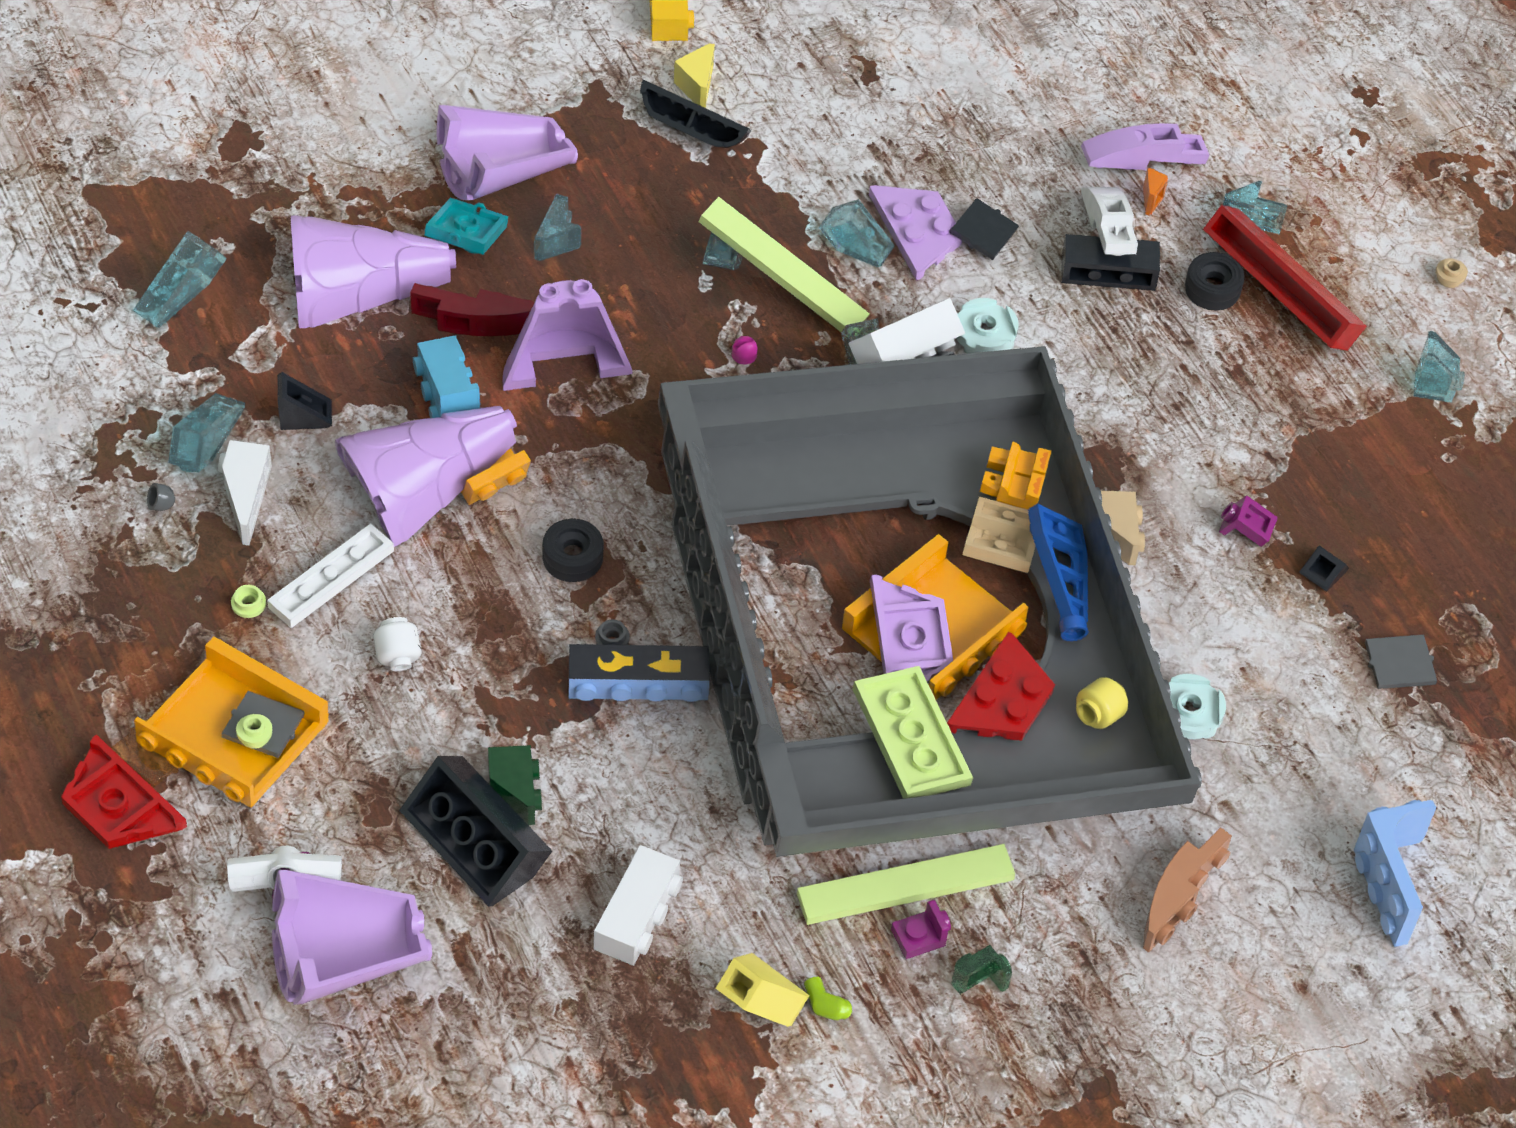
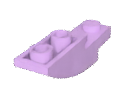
(1139, 144)

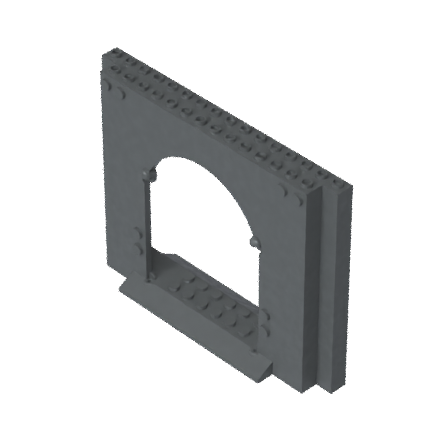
(884, 441)

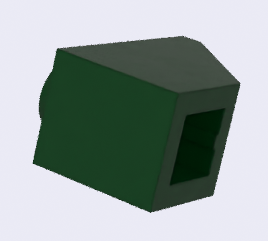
(512, 778)

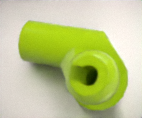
(826, 1004)

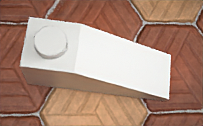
(245, 478)

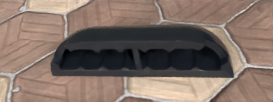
(692, 117)

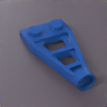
(1059, 532)

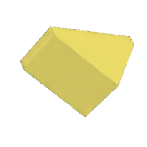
(694, 73)

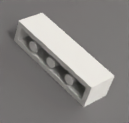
(911, 336)

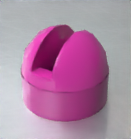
(744, 350)

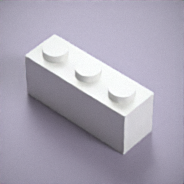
(638, 905)

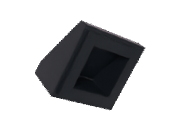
(1323, 568)

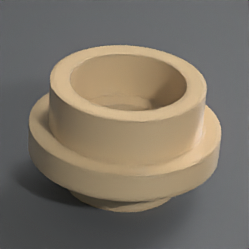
(1451, 272)

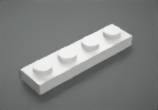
(330, 575)

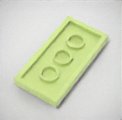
(912, 733)

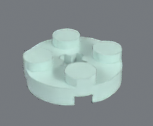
(986, 311)
(1211, 705)

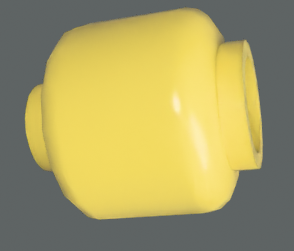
(1101, 703)

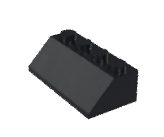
(474, 829)

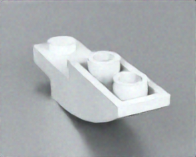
(1112, 217)

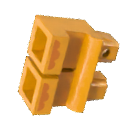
(1021, 477)

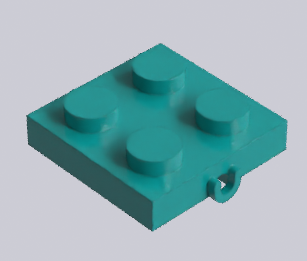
(464, 227)

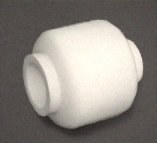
(397, 643)

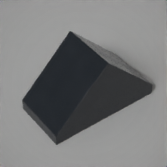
(301, 405)

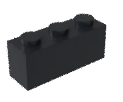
(1088, 264)

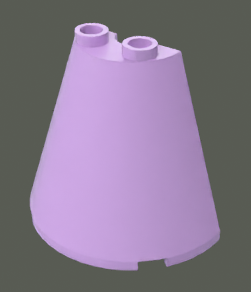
(497, 149)
(565, 323)
(341, 934)

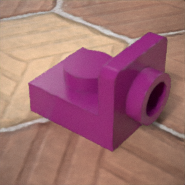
(1249, 519)
(922, 931)

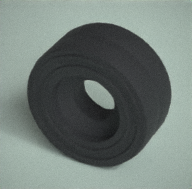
(1214, 266)
(572, 567)

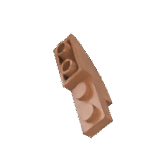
(1180, 885)

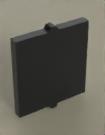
(984, 229)

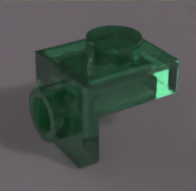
(977, 967)

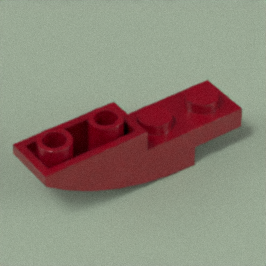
(480, 316)

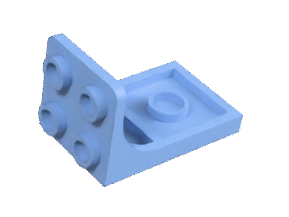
(1384, 868)

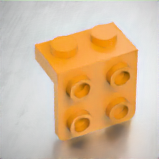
(506, 471)

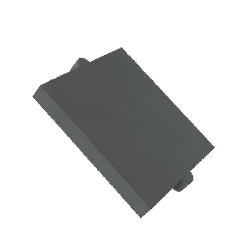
(1400, 661)
(282, 717)

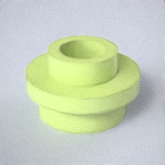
(247, 594)
(254, 738)

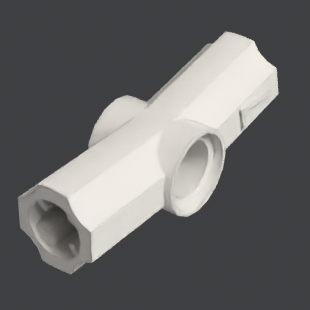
(262, 870)

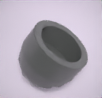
(160, 497)

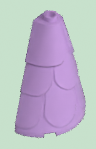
(359, 267)
(424, 463)

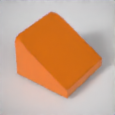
(1153, 189)

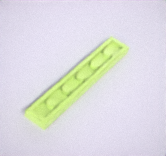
(781, 265)
(905, 884)

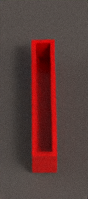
(1284, 278)

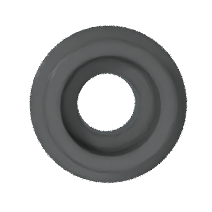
(609, 629)

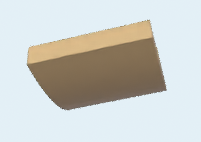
(1000, 535)

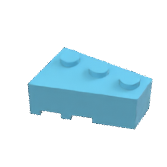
(445, 377)

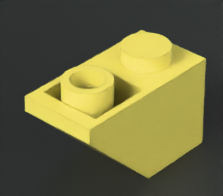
(762, 990)

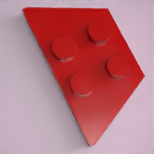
(1005, 694)
(117, 800)

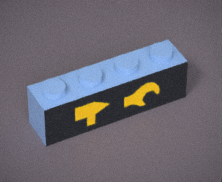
(638, 672)

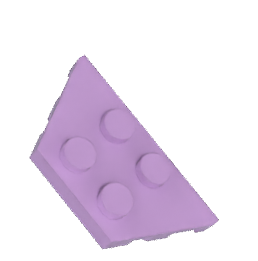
(917, 224)
(910, 628)

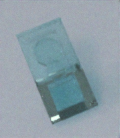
(1264, 213)
(556, 232)

